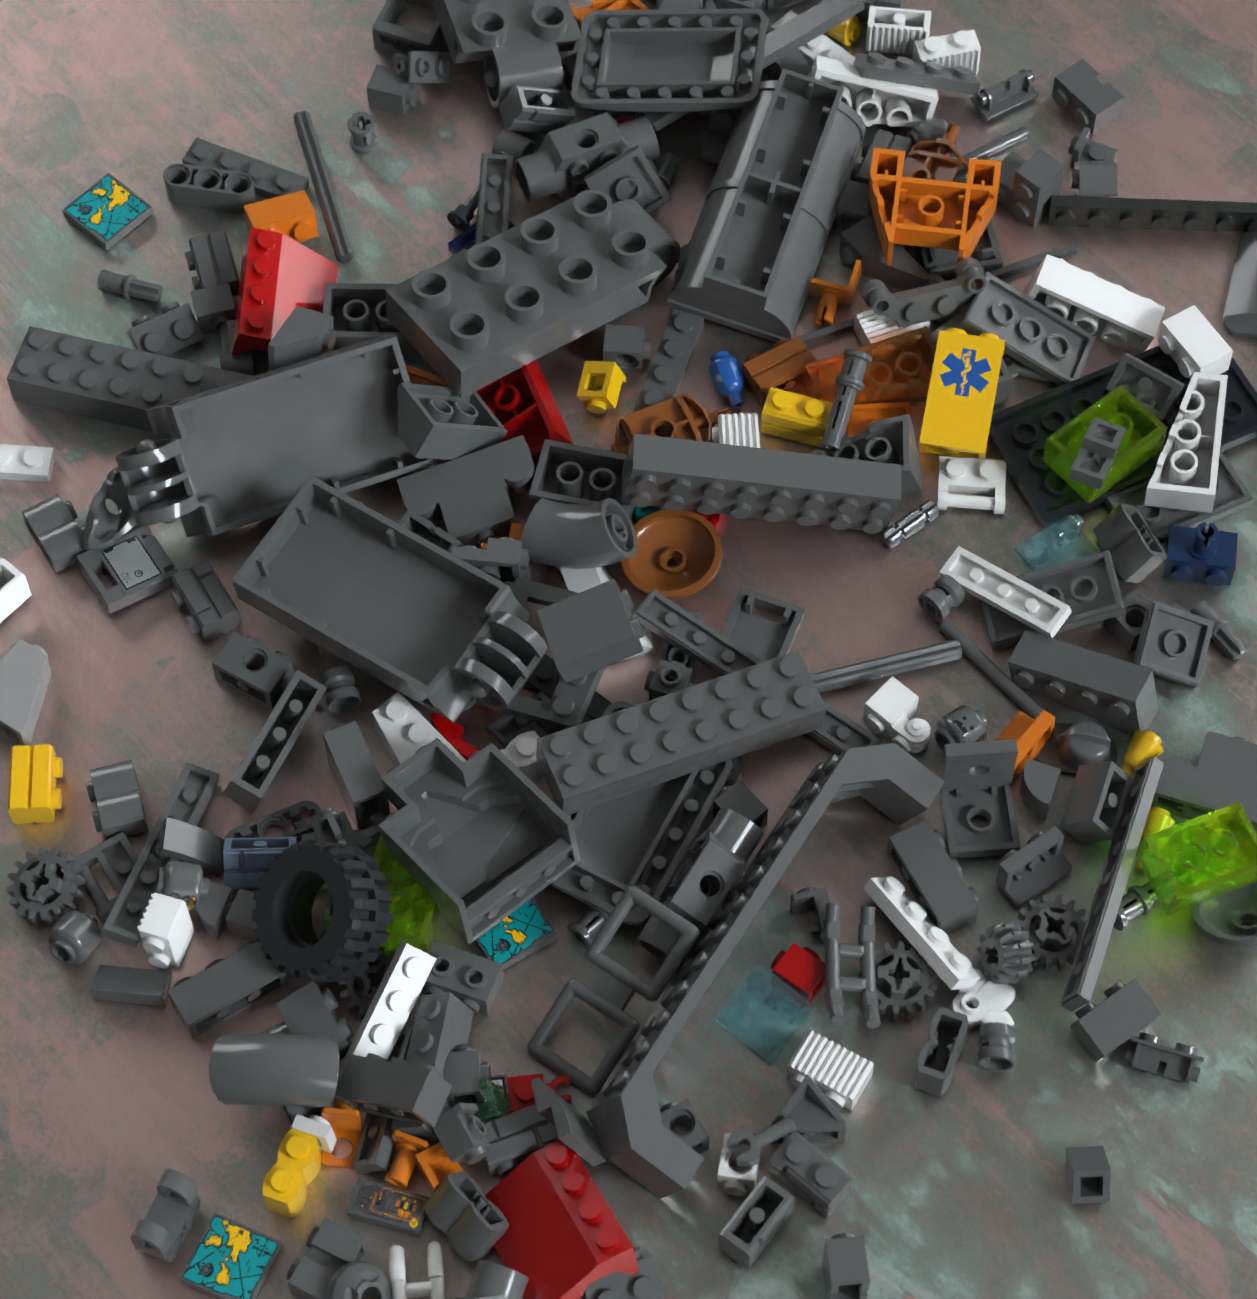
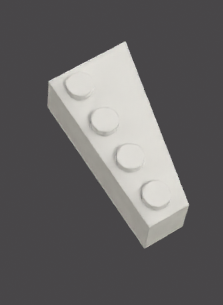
(875, 99)
(1095, 304)
(404, 729)

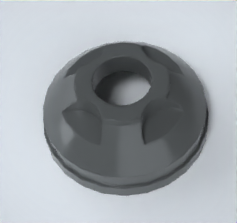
(354, 1278)

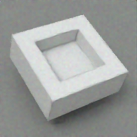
(318, 1127)

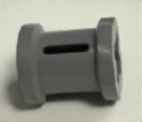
(356, 138)
(588, 926)

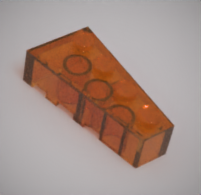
(897, 372)

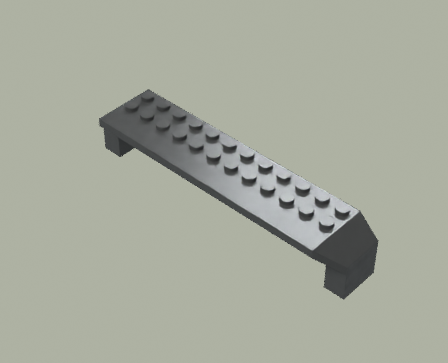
(627, 1105)

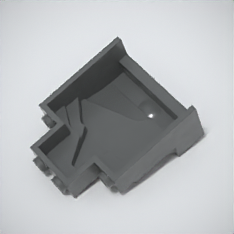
(475, 834)

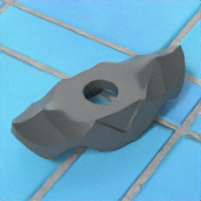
(101, 525)

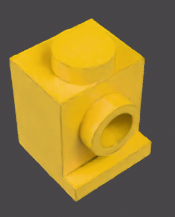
(600, 386)

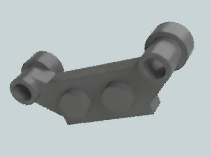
(928, 301)

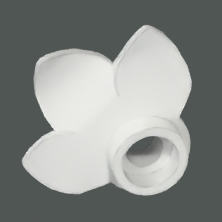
(986, 1001)

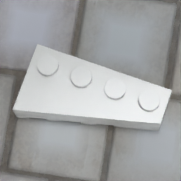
(1190, 459)

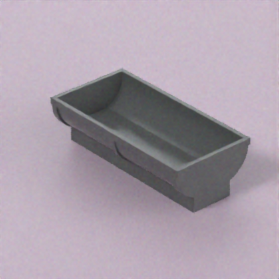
(770, 208)

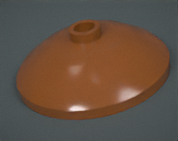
(669, 539)

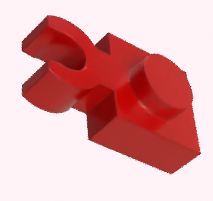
(522, 1094)

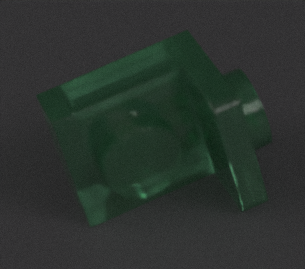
(496, 1102)

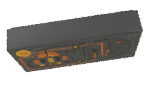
(388, 1207)

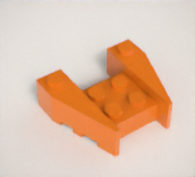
(931, 210)

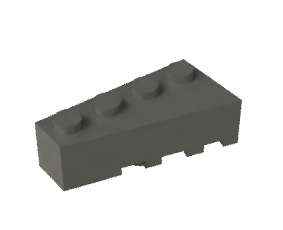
(1086, 681)

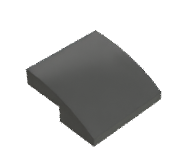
(570, 1124)

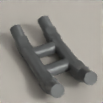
(865, 952)

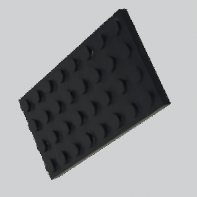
(1023, 429)

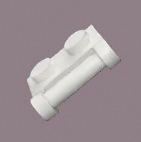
(972, 477)

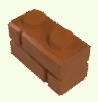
(776, 368)

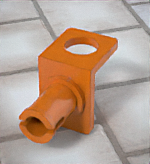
(832, 294)
(346, 1126)
(405, 1160)

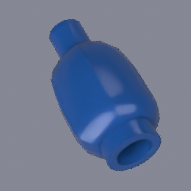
(727, 377)

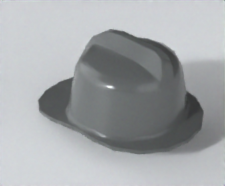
(1077, 746)

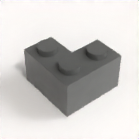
(1028, 185)

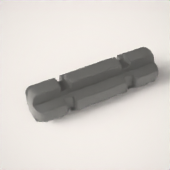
(910, 524)

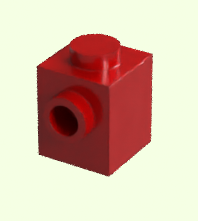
(801, 970)

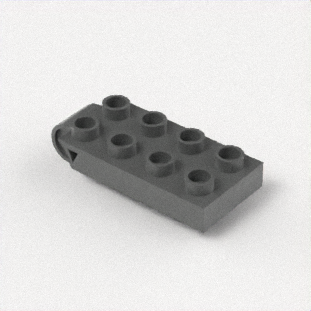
(512, 38)
(532, 288)
(257, 441)
(391, 603)

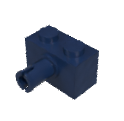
(1200, 554)

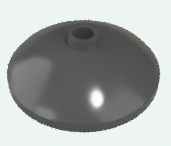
(1229, 918)

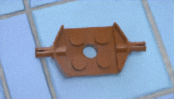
(935, 158)
(680, 414)

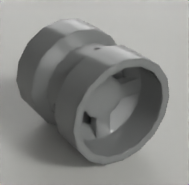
(943, 596)
(341, 692)
(997, 1044)

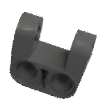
(169, 1217)

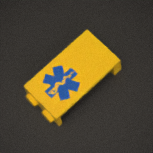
(961, 394)

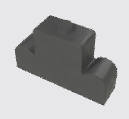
(473, 490)
(1222, 777)

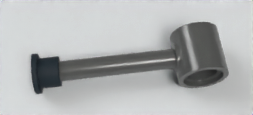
(506, 143)

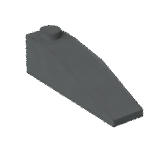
(886, 442)

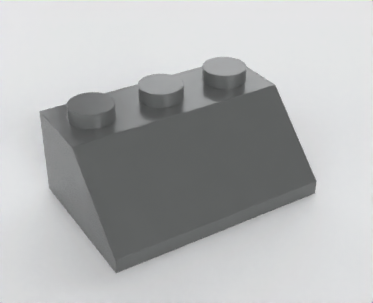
(301, 337)
(442, 424)

